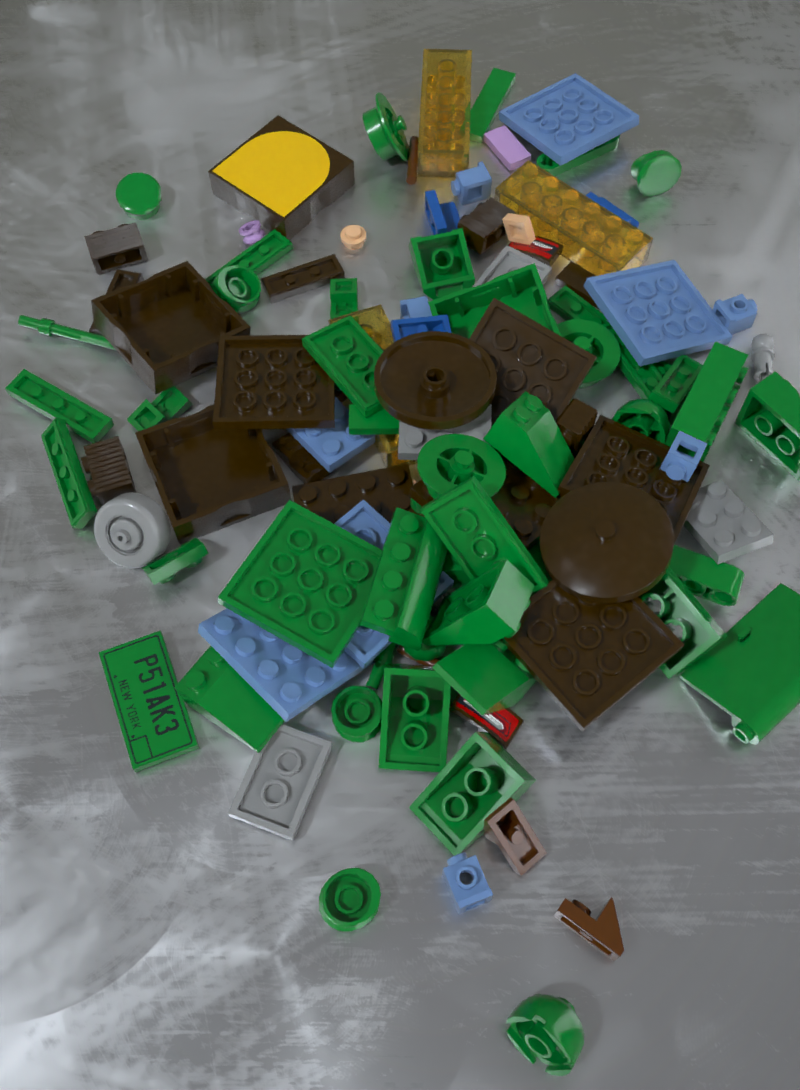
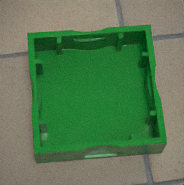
(517, 289)

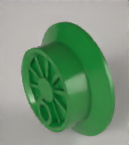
(386, 130)
(597, 341)
(454, 459)

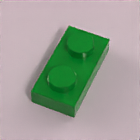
(186, 556)

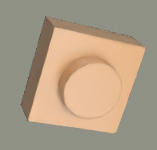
(519, 228)

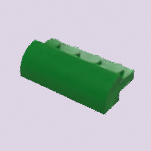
(405, 580)

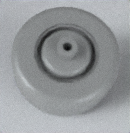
(132, 530)

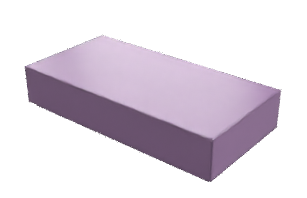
(507, 147)

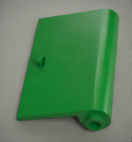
(755, 675)

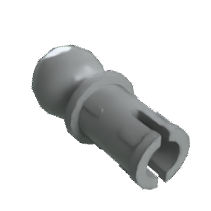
(762, 355)

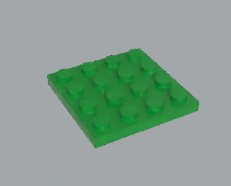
(305, 583)

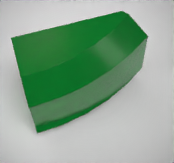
(442, 263)

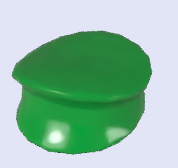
(357, 713)
(349, 899)

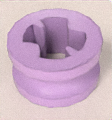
(252, 232)

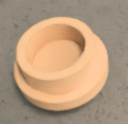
(353, 236)

